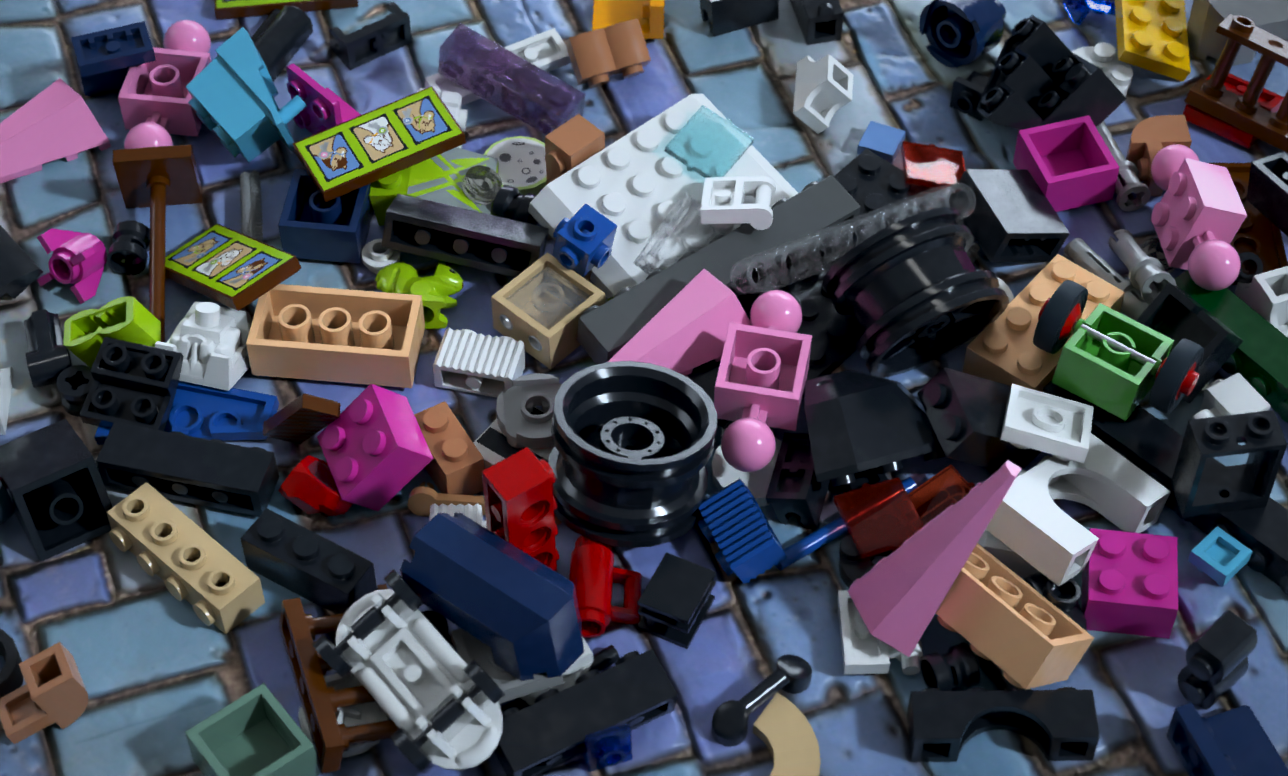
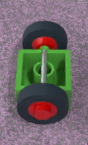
(1113, 356)

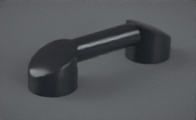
(731, 717)

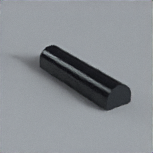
(283, 38)

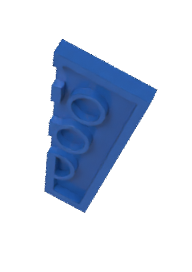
(215, 413)

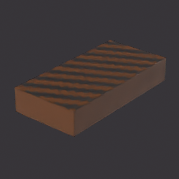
(301, 419)

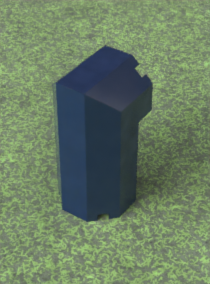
(497, 595)

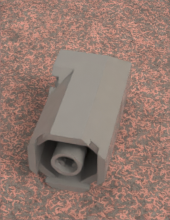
(1208, 14)

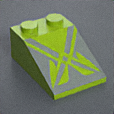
(432, 180)

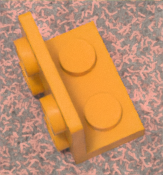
(648, 12)

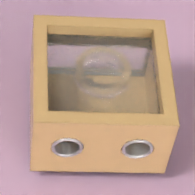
(544, 309)

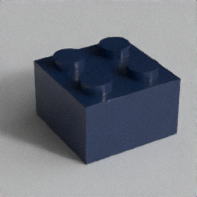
(324, 229)

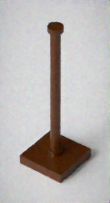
(155, 180)

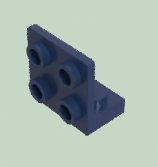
(108, 54)
(1223, 743)

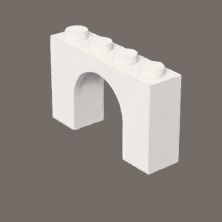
(1052, 539)

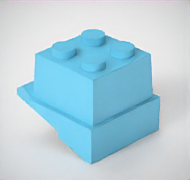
(238, 100)

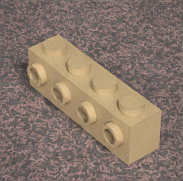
(185, 558)

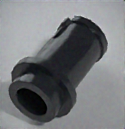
(1252, 264)

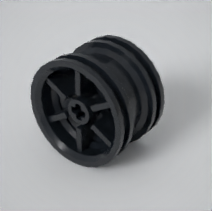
(914, 291)
(631, 453)

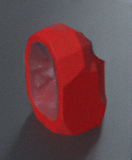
(314, 488)

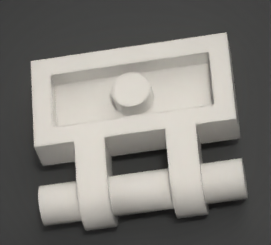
(864, 652)

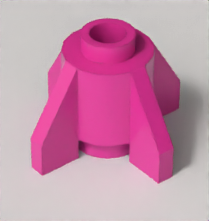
(75, 260)

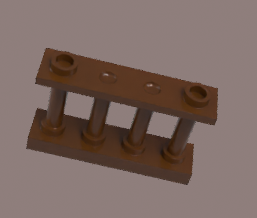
(1244, 110)
(317, 699)

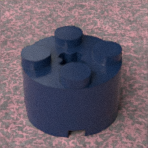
(962, 29)

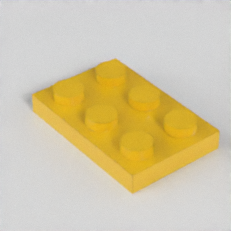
(1153, 36)

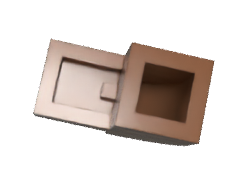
(1152, 136)
(50, 696)

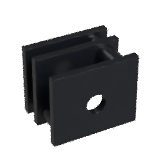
(676, 600)

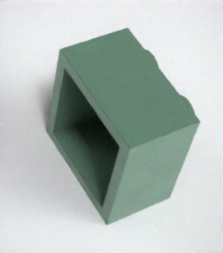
(252, 740)

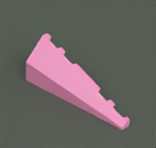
(47, 129)
(688, 328)
(911, 583)

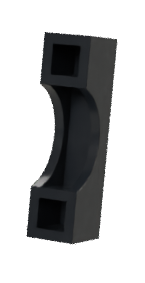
(1055, 720)

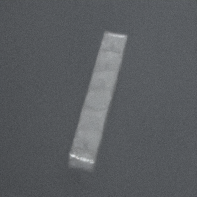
(838, 241)

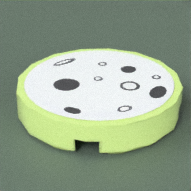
(520, 163)

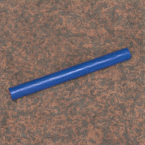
(824, 535)

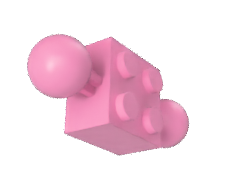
(155, 92)
(1197, 216)
(761, 379)

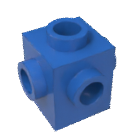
(584, 240)

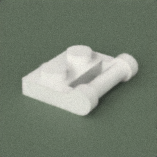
(724, 201)

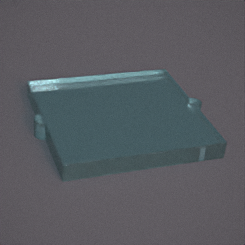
(709, 144)

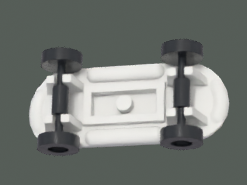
(438, 702)

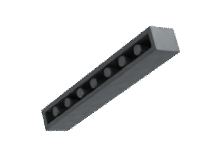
(610, 326)

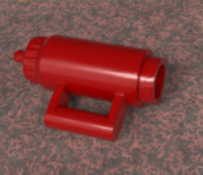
(593, 577)

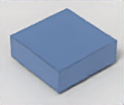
(882, 141)

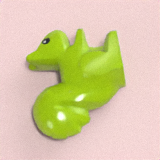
(435, 289)

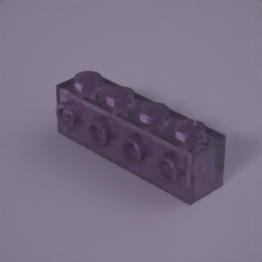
(508, 80)

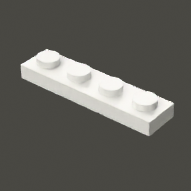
(542, 50)

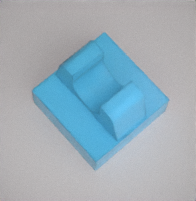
(1220, 556)

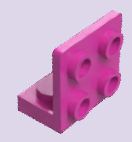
(323, 105)

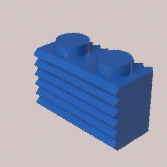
(740, 531)

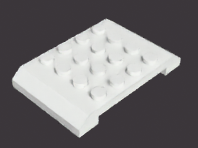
(637, 188)

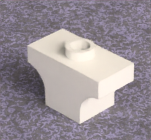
(821, 91)
(1268, 297)

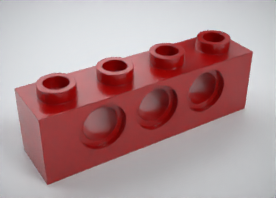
(523, 505)

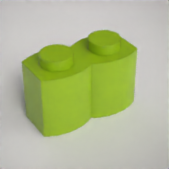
(117, 319)

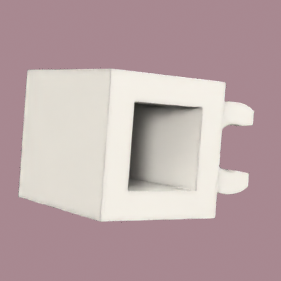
(1231, 398)

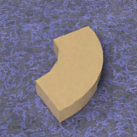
(788, 739)

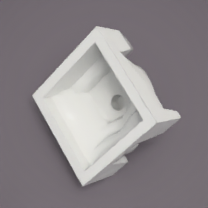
(211, 345)

